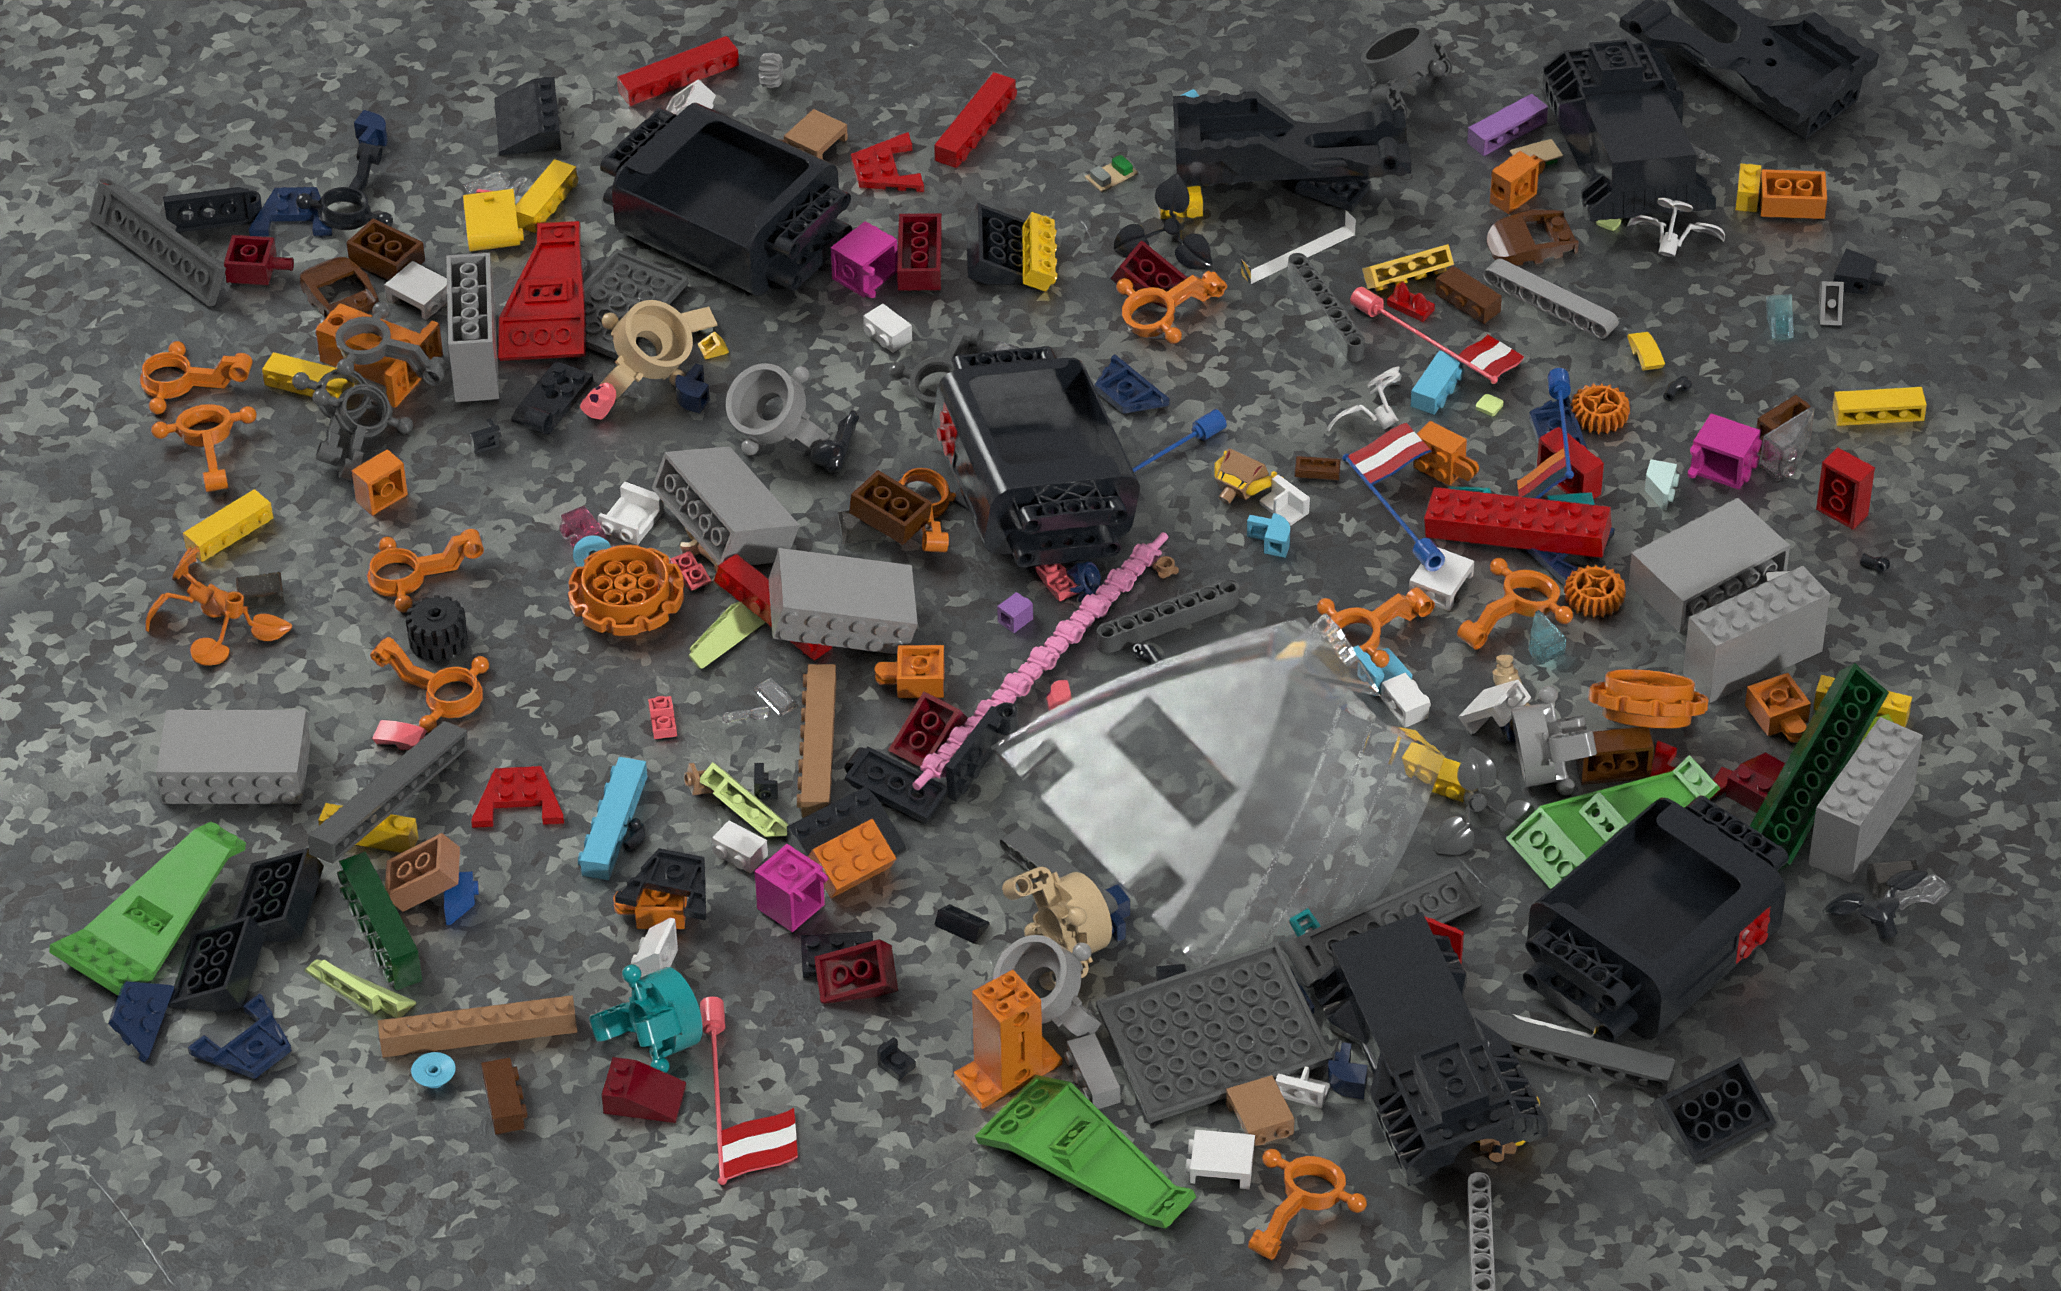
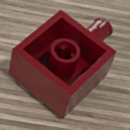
(253, 260)

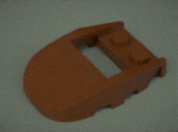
(1512, 241)
(329, 272)

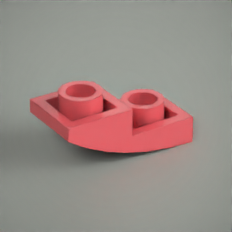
(693, 573)
(1056, 580)
(662, 717)
(398, 733)

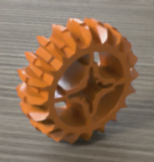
(1600, 408)
(1594, 595)

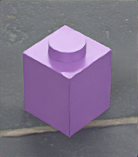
(1015, 612)

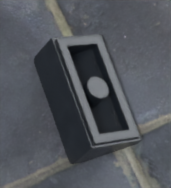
(961, 923)

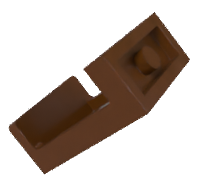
(1780, 415)

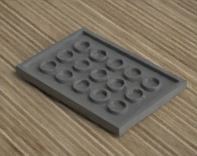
(618, 287)

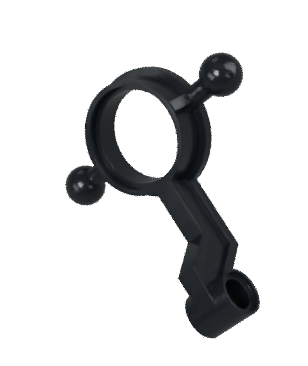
(366, 155)

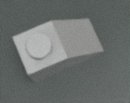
(1831, 303)

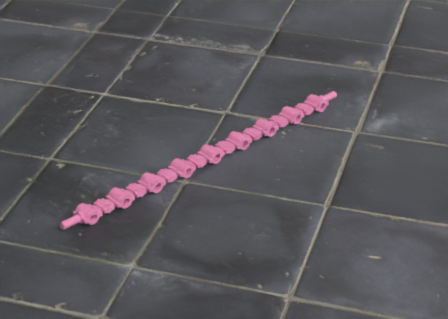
(1046, 657)

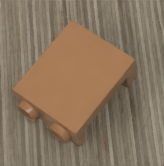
(816, 133)
(1261, 1110)

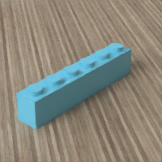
(612, 820)

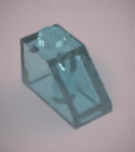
(1780, 316)
(1545, 639)

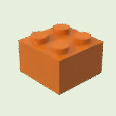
(379, 482)

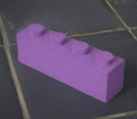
(1507, 124)

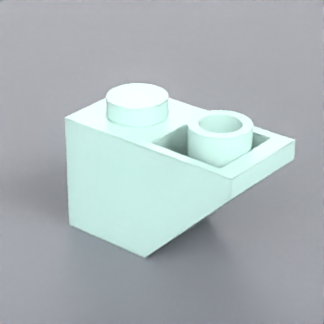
(1660, 482)

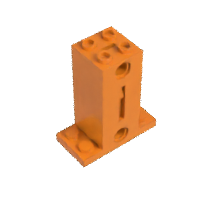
(390, 372)
(1005, 1041)

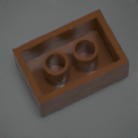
(384, 249)
(890, 507)
(1619, 757)

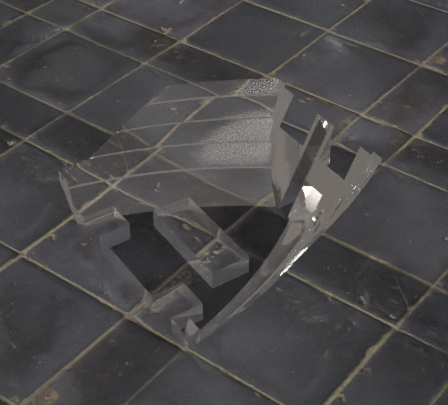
(1316, 775)

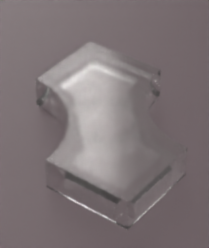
(1928, 890)

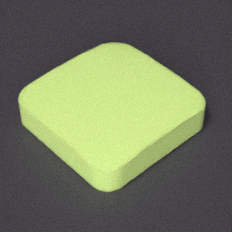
(1610, 224)
(1489, 405)

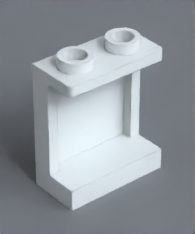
(419, 288)
(632, 514)
(1446, 581)
(1496, 703)
(1221, 1156)

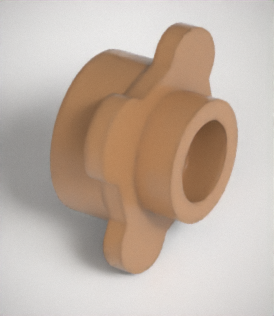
(1165, 567)

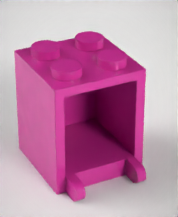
(864, 259)
(1725, 451)
(790, 887)

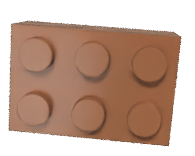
(422, 872)

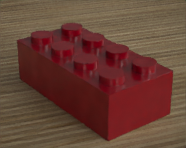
(919, 251)

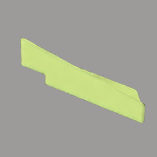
(724, 633)
(743, 802)
(360, 991)

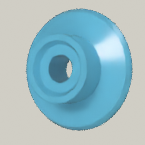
(588, 546)
(433, 1069)

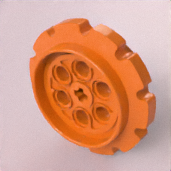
(626, 590)
(1648, 698)

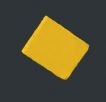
(713, 346)

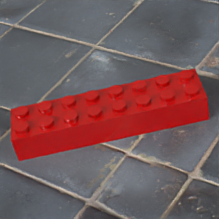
(1518, 522)

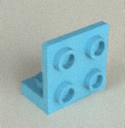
(1377, 674)

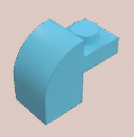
(1273, 531)

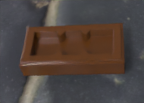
(1317, 468)

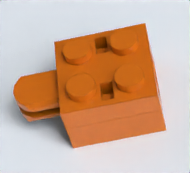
(1515, 181)
(1447, 456)
(916, 671)
(1779, 706)
(655, 908)

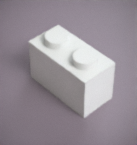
(887, 328)
(1405, 700)
(739, 847)

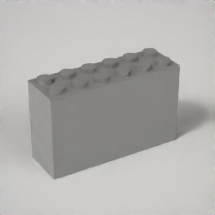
(472, 327)
(724, 505)
(1707, 562)
(842, 601)
(1756, 633)
(233, 757)
(1865, 799)

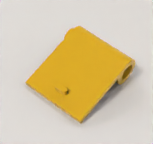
(491, 220)

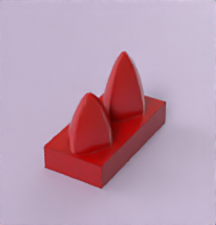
(1410, 304)

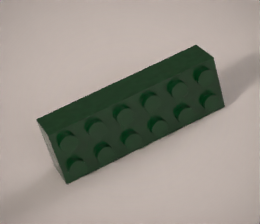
(379, 921)

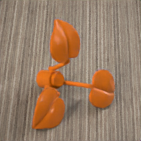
(197, 590)
(265, 626)

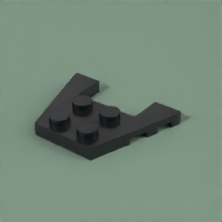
(672, 874)

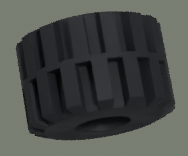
(436, 628)

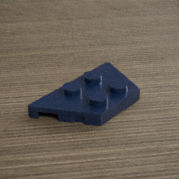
(1128, 389)
(1548, 418)
(140, 1014)

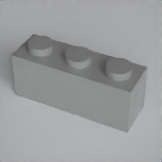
(1092, 1071)

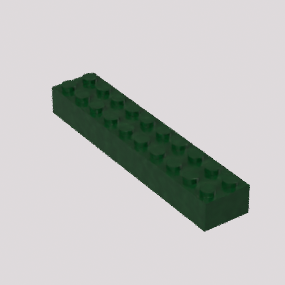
(1819, 758)

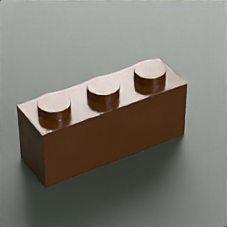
(1468, 294)
(504, 1095)

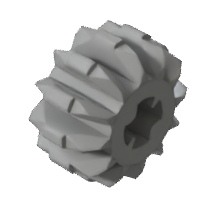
(770, 70)

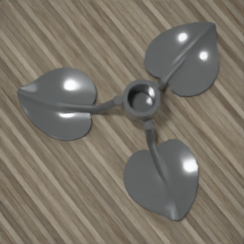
(1473, 774)

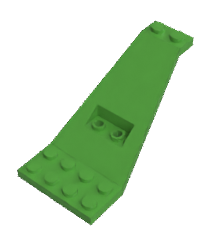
(1567, 832)
(148, 918)
(1076, 1141)

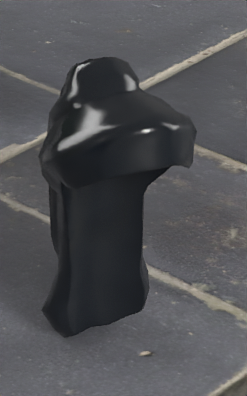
(832, 453)

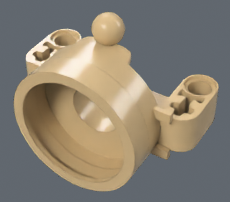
(664, 329)
(1068, 912)

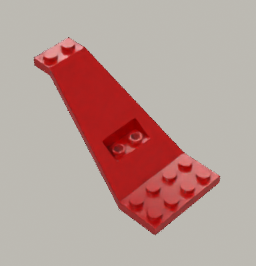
(547, 323)

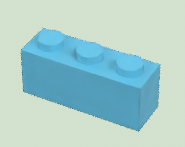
(1436, 383)

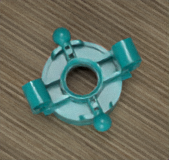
(659, 1012)

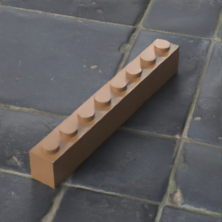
(818, 738)
(477, 1026)

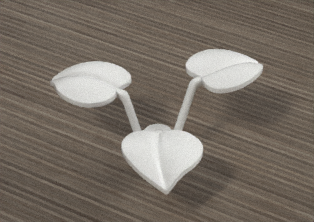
(1669, 241)
(1384, 413)

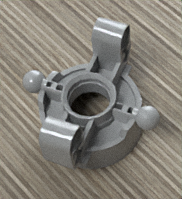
(748, 398)
(1547, 742)
(1039, 954)

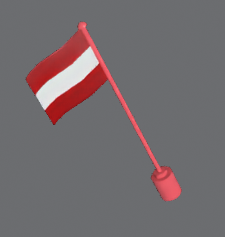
(1486, 356)
(753, 1143)

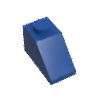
(460, 897)

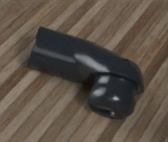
(1674, 386)
(1878, 563)
(1146, 652)
(637, 834)

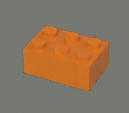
(1793, 194)
(853, 857)

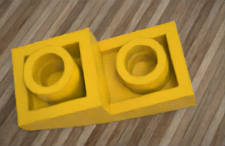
(1647, 350)

